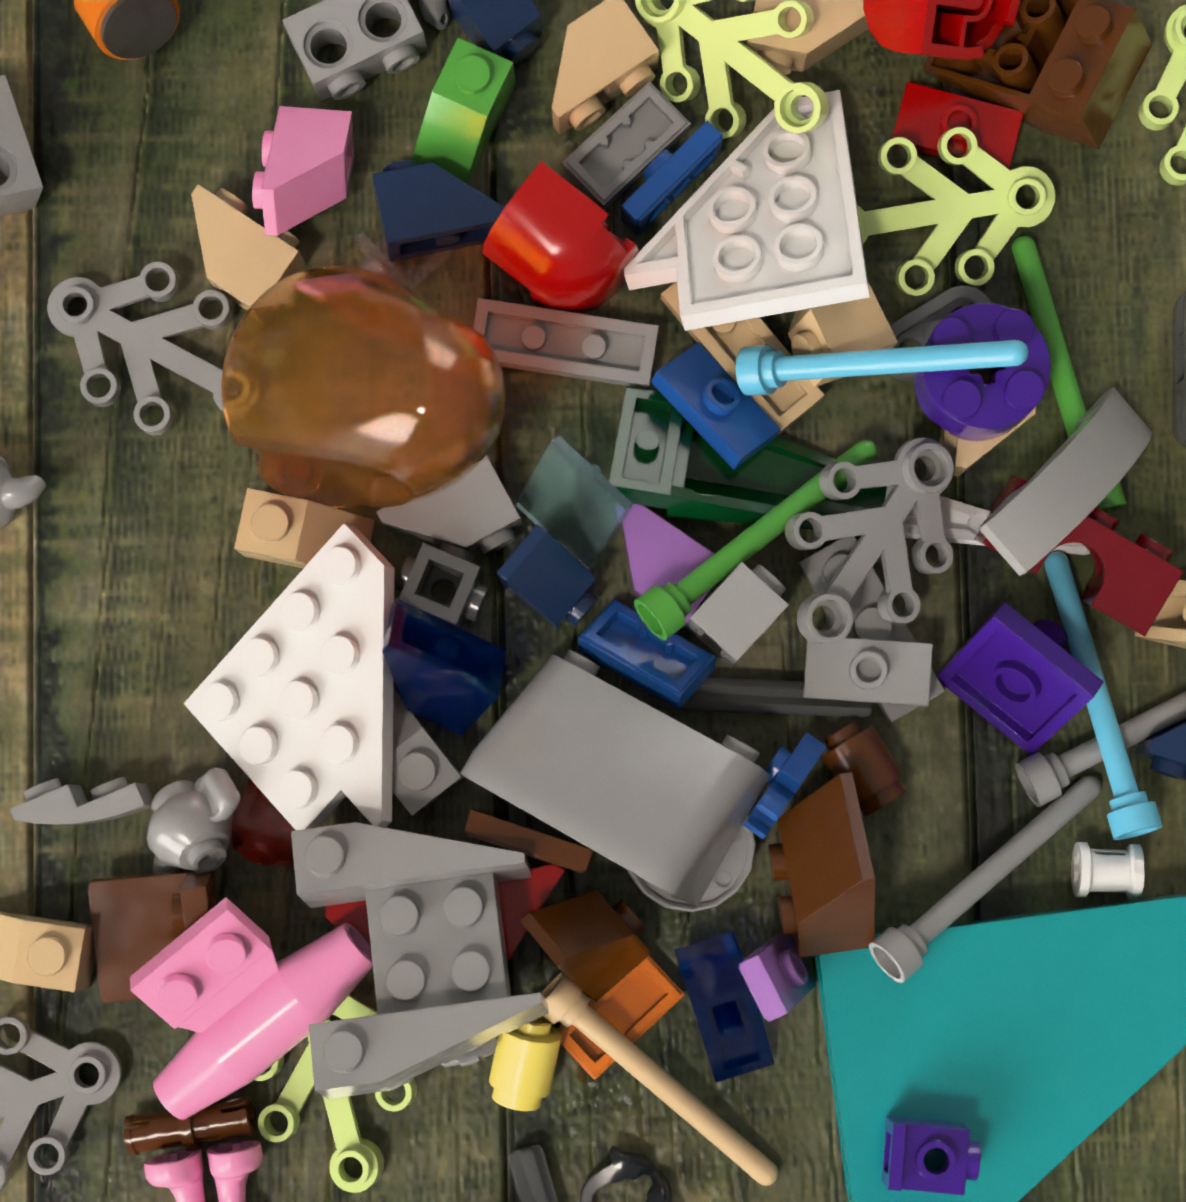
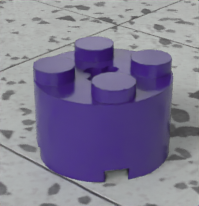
(960, 399)

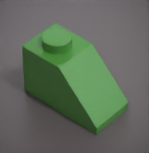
(464, 109)

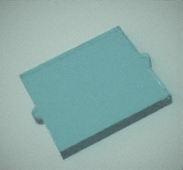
(573, 502)

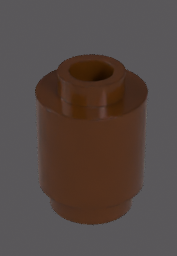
(869, 760)

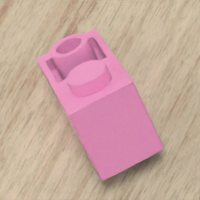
(305, 164)

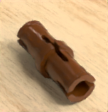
(164, 1131)

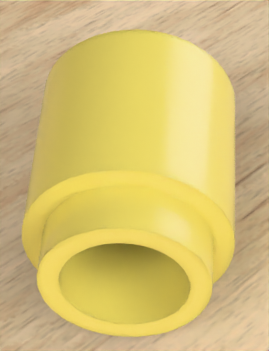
(525, 1065)

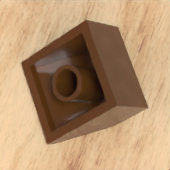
(825, 871)

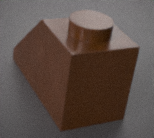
(590, 940)

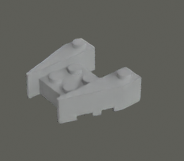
(432, 951)

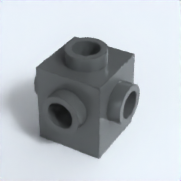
(440, 565)

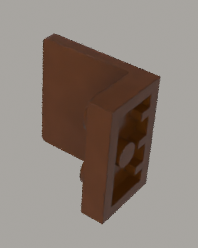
(139, 918)

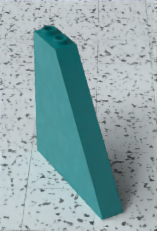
(1009, 1028)

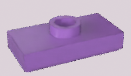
(776, 976)

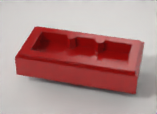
(930, 112)

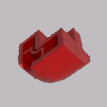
(939, 26)
(559, 245)

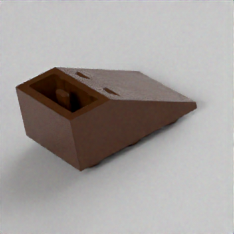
(1058, 66)

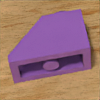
(659, 552)

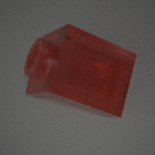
(261, 830)

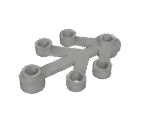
(140, 340)
(880, 534)
(22, 1096)

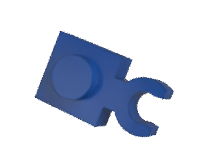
(786, 775)

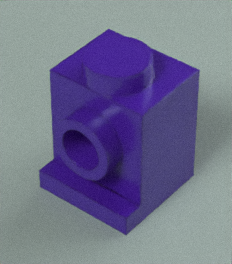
(909, 1141)

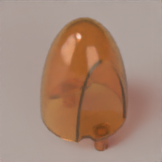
(359, 390)

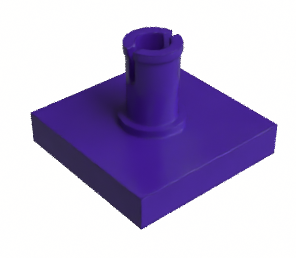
(1020, 677)

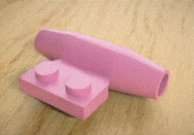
(241, 1001)

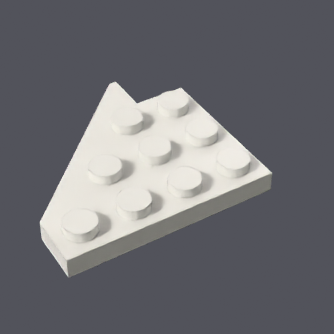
(765, 229)
(310, 691)

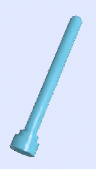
(764, 369)
(1131, 810)

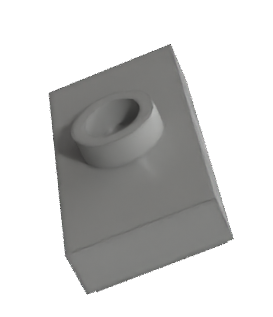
(626, 145)
(869, 671)

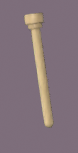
(570, 1006)

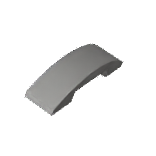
(1069, 483)

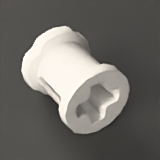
(1107, 870)

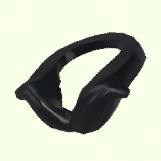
(629, 1166)

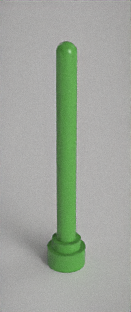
(1061, 370)
(666, 607)

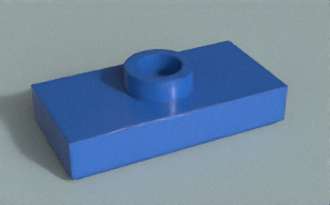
(669, 176)
(715, 405)
(664, 668)

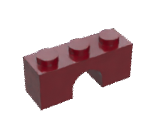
(1128, 577)

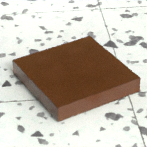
(528, 841)

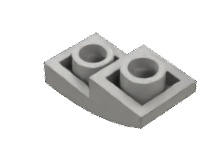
(68, 804)

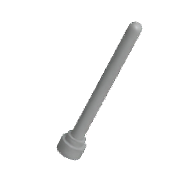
(1048, 774)
(902, 949)

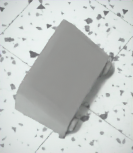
(620, 776)

